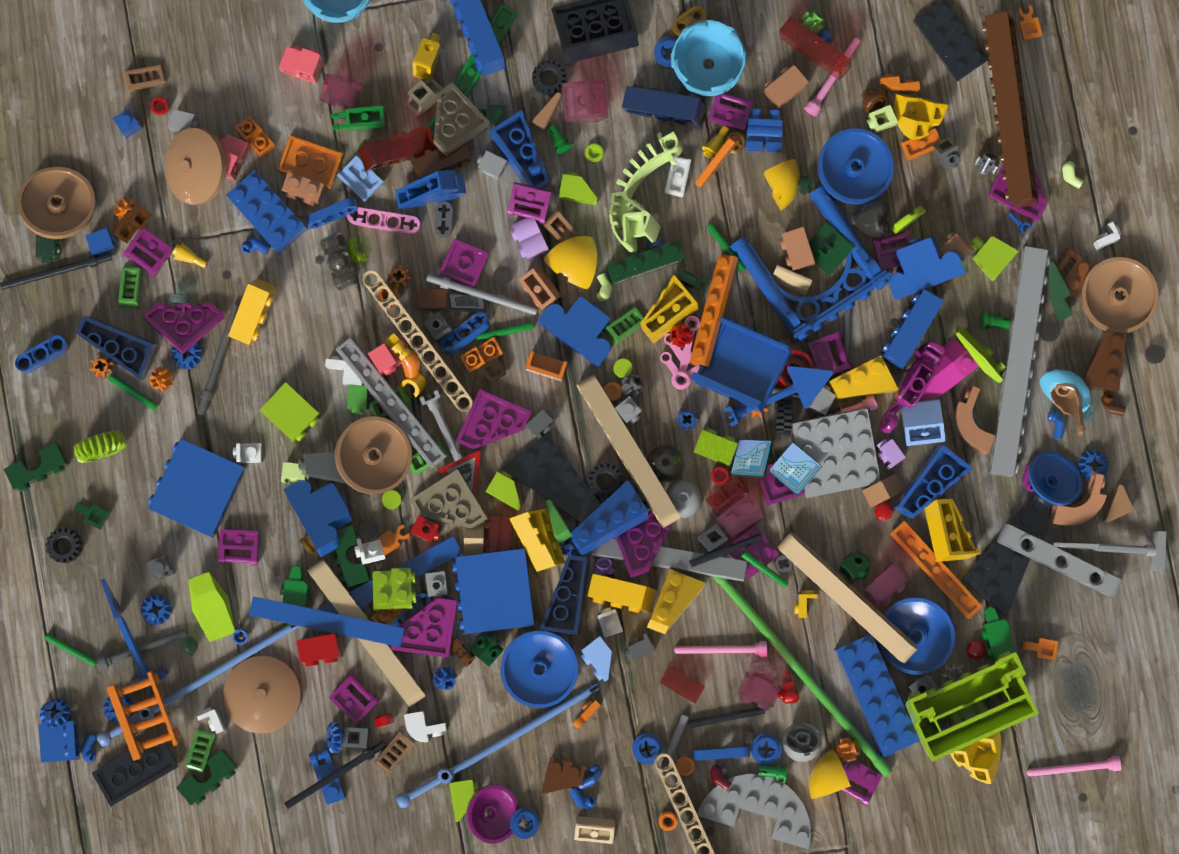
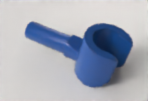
(535, 168)
(1019, 223)

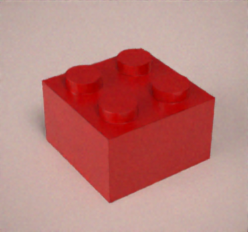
(319, 649)

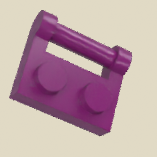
(728, 115)
(531, 197)
(153, 247)
(888, 258)
(823, 356)
(239, 541)
(349, 703)
(862, 776)

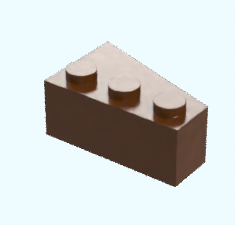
(437, 161)
(1106, 363)

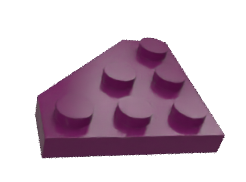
(1033, 212)
(183, 323)
(491, 420)
(641, 545)
(430, 629)

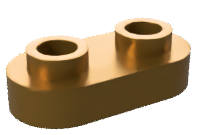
(687, 18)

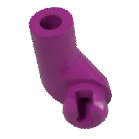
(1025, 480)

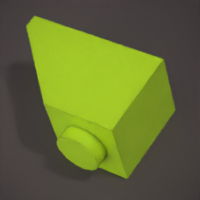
(575, 189)
(504, 490)
(461, 794)

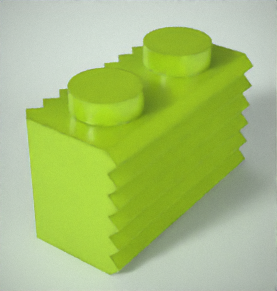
(716, 447)

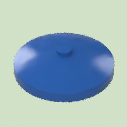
(855, 166)
(928, 627)
(539, 669)

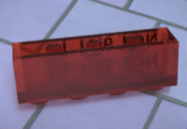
(815, 48)
(396, 149)

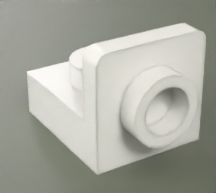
(1105, 239)
(248, 453)
(369, 551)
(609, 622)
(215, 722)

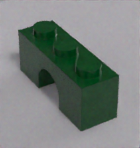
(51, 462)
(352, 573)
(195, 790)

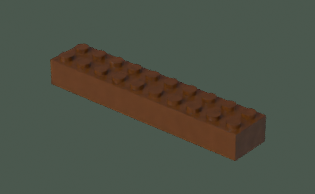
(1011, 110)

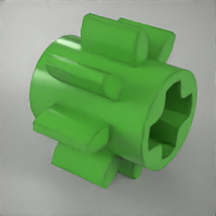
(813, 21)

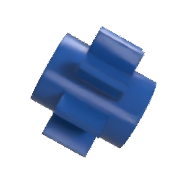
(686, 425)
(444, 678)

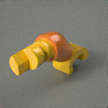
(410, 363)

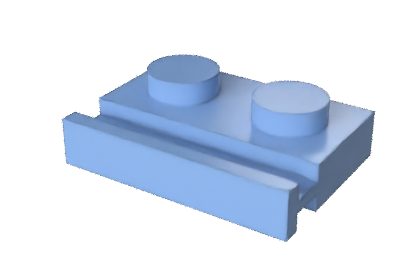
(361, 182)

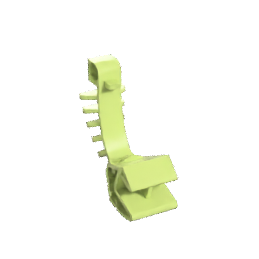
(628, 215)

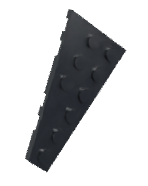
(554, 478)
(1001, 569)

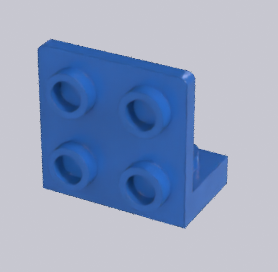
(59, 742)

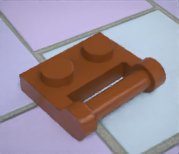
(1077, 273)

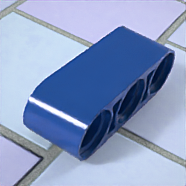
(32, 354)

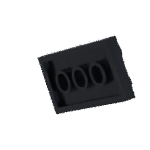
(950, 40)
(125, 777)

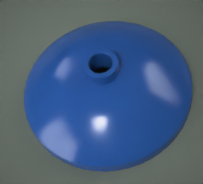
(1055, 478)

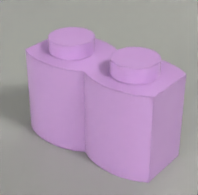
(530, 238)

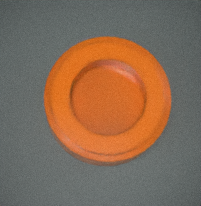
(613, 391)
(685, 766)

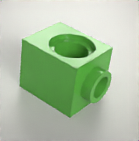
(357, 398)

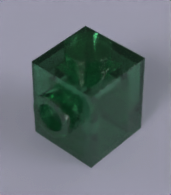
(47, 249)

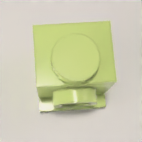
(886, 115)
(291, 472)

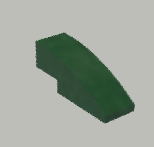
(1058, 292)

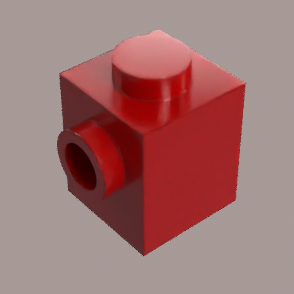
(426, 529)

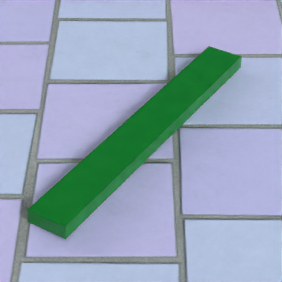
(469, 74)

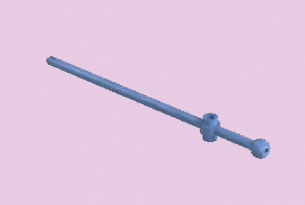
(105, 737)
(405, 799)

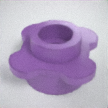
(604, 567)

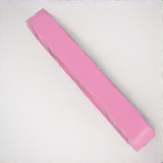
(383, 222)

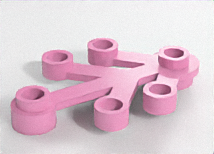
(683, 356)

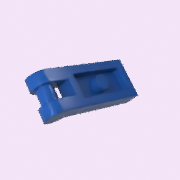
(333, 791)

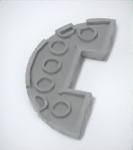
(763, 797)

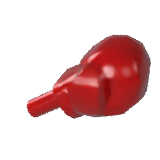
(789, 691)

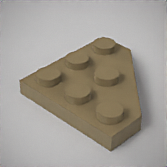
(456, 120)
(450, 502)

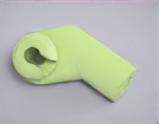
(1069, 174)
(606, 288)

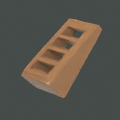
(144, 84)
(545, 116)
(382, 765)

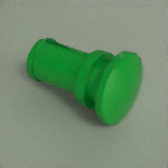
(559, 140)
(994, 321)
(774, 772)

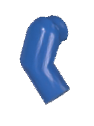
(253, 245)
(1059, 424)
(87, 748)
(592, 779)
(581, 800)

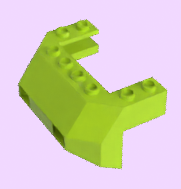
(967, 708)

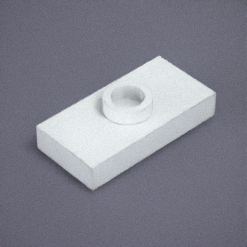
(678, 177)

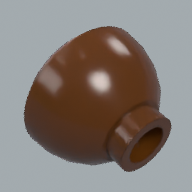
(873, 100)

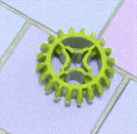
(99, 446)

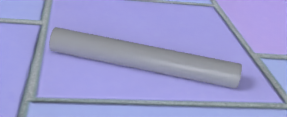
(675, 739)

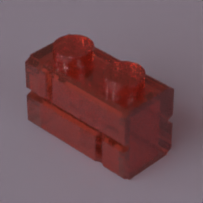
(499, 534)

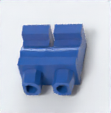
(764, 129)

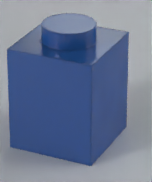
(127, 123)
(101, 241)

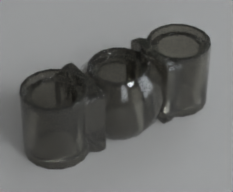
(339, 261)

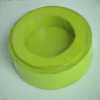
(594, 152)
(622, 368)
(391, 499)

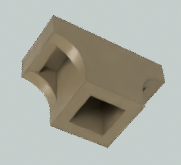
(423, 96)

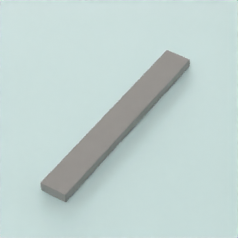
(390, 402)
(679, 560)

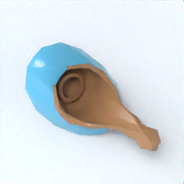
(1068, 394)

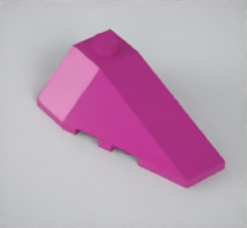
(952, 368)

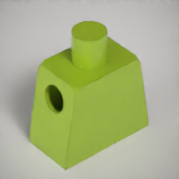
(992, 255)

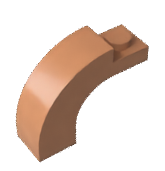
(966, 427)
(1083, 509)

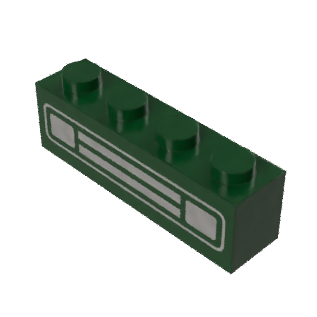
(645, 262)

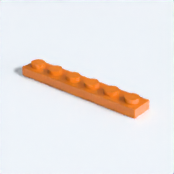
(713, 310)
(936, 571)

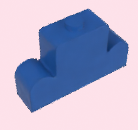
(431, 189)
(924, 267)
(579, 329)
(319, 513)

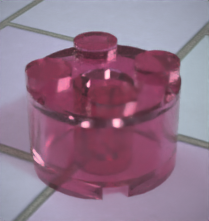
(340, 91)
(759, 690)

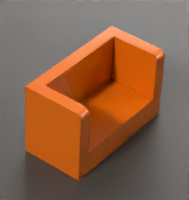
(546, 366)

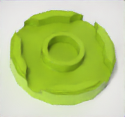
(908, 219)

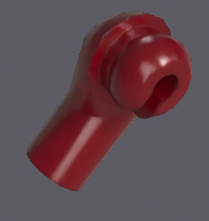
(718, 777)

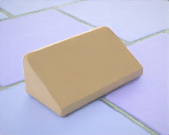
(791, 280)
(594, 829)

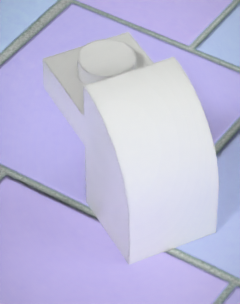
(349, 376)
(418, 728)

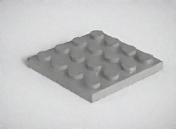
(843, 449)

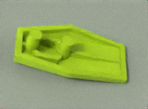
(981, 355)
(211, 606)

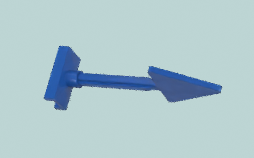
(806, 382)
(117, 614)

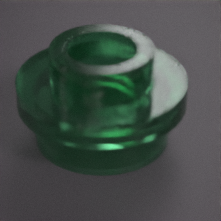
(805, 185)
(189, 645)

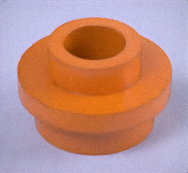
(671, 826)

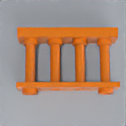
(124, 711)

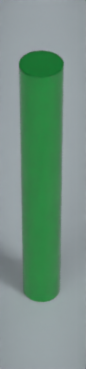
(724, 244)
(505, 331)
(133, 392)
(763, 568)
(70, 649)

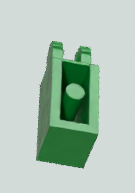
(361, 119)
(294, 589)
(996, 634)

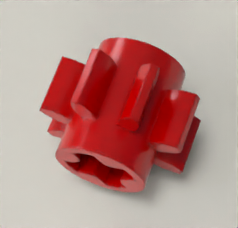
(681, 335)

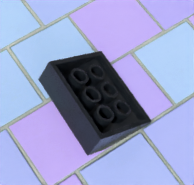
(594, 28)

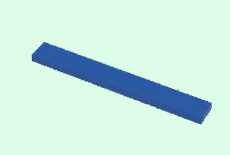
(420, 565)
(326, 621)

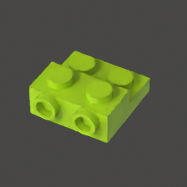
(393, 589)

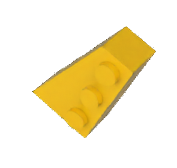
(670, 309)
(252, 311)
(864, 381)
(948, 533)
(538, 539)
(621, 594)
(674, 599)

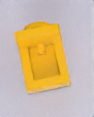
(801, 606)

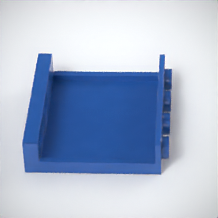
(744, 365)
(196, 488)
(493, 591)

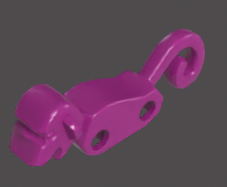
(914, 382)

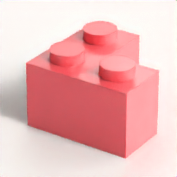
(302, 63)
(235, 154)
(385, 359)

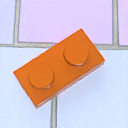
(915, 148)

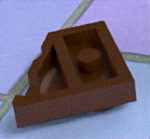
(563, 775)

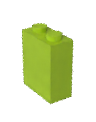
(290, 413)

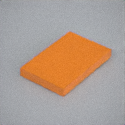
(718, 160)
(310, 161)

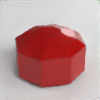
(160, 106)
(719, 475)
(883, 511)
(976, 649)
(384, 719)

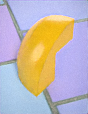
(917, 115)
(783, 182)
(574, 259)
(981, 758)
(827, 776)

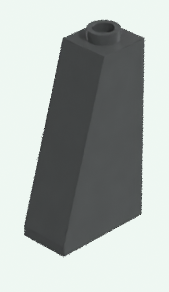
(320, 466)

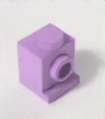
(890, 453)

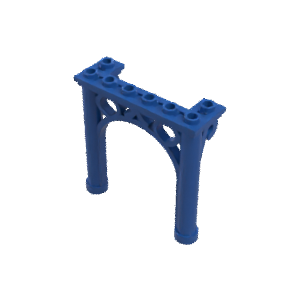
(778, 297)

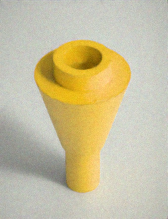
(714, 145)
(185, 254)

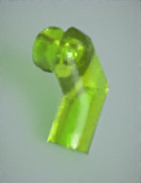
(354, 252)

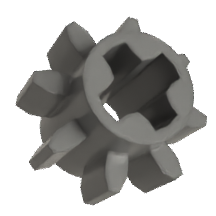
(986, 163)
(633, 386)

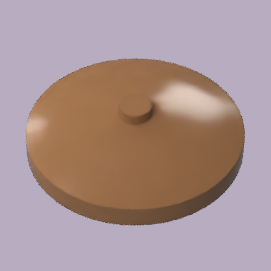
(195, 166)
(56, 202)
(1119, 295)
(373, 455)
(262, 694)

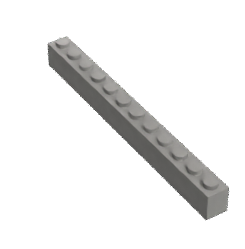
(1018, 362)

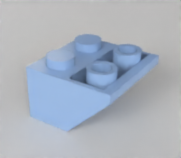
(923, 423)
(599, 656)

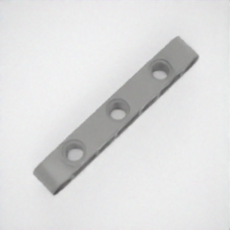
(1047, 555)

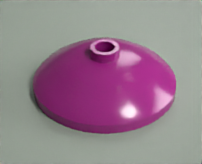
(500, 806)

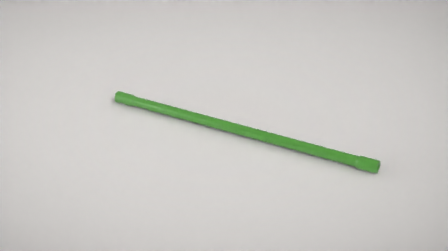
(878, 761)

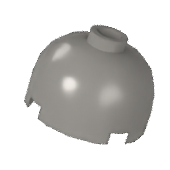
(685, 497)
(802, 742)

